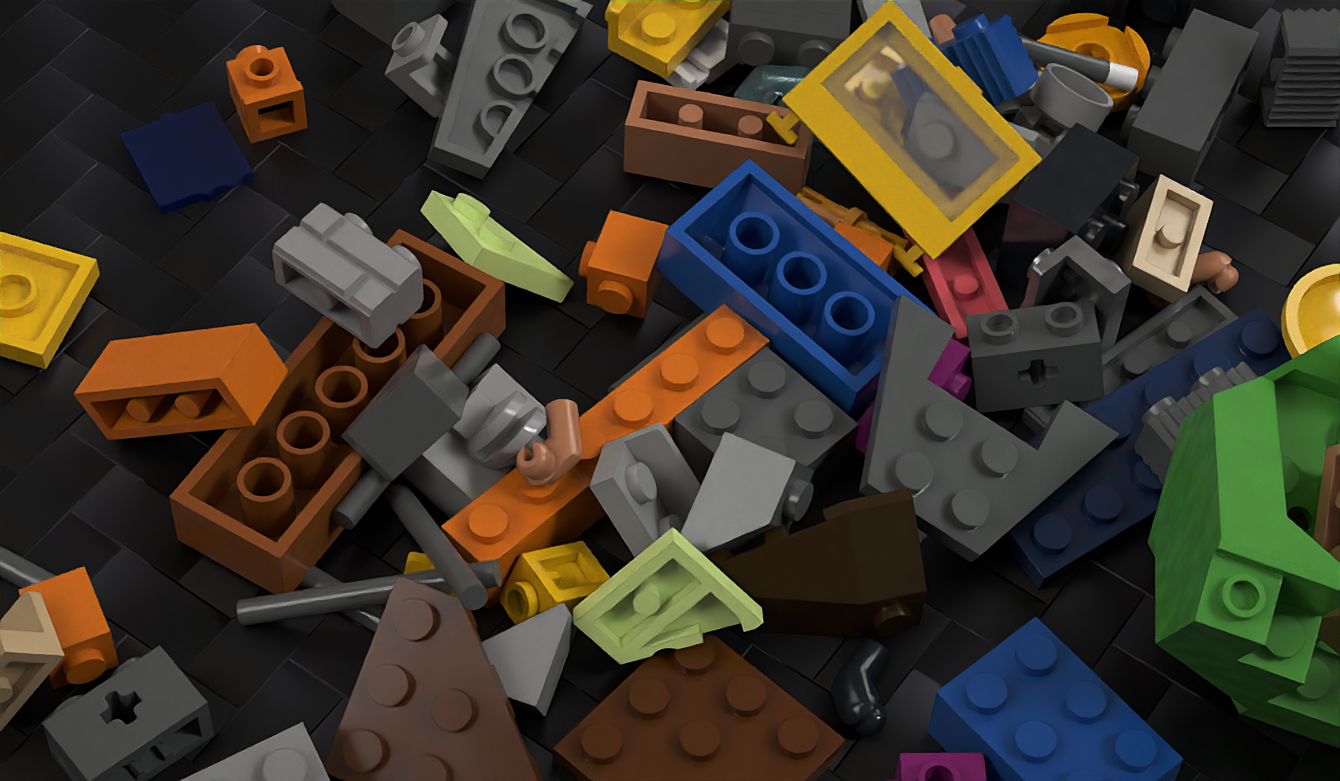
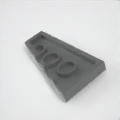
(497, 74)

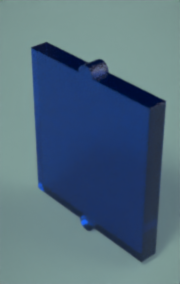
(187, 157)

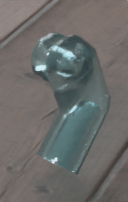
(769, 81)

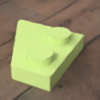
(491, 247)
(663, 602)

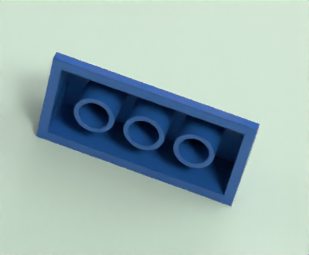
(789, 280)

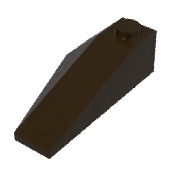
(838, 577)

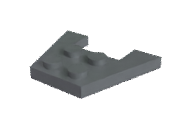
(961, 468)

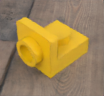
(549, 578)

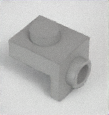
(421, 63)

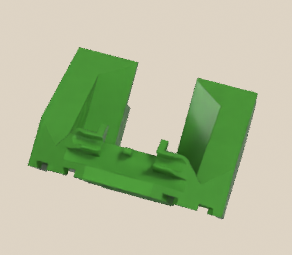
(1232, 572)

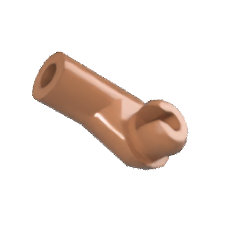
(559, 452)

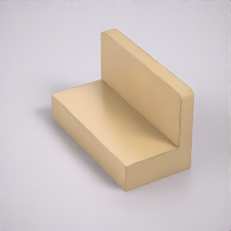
(1164, 238)
(26, 652)

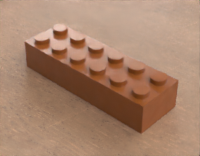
(270, 487)

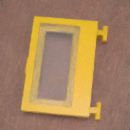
(909, 132)

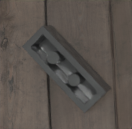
(1188, 96)

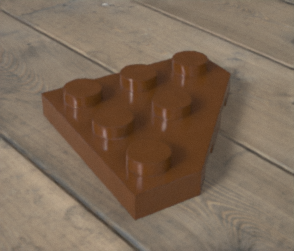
(428, 701)
(699, 719)

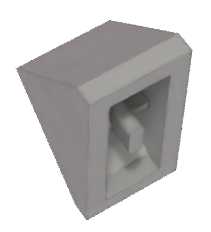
(533, 657)

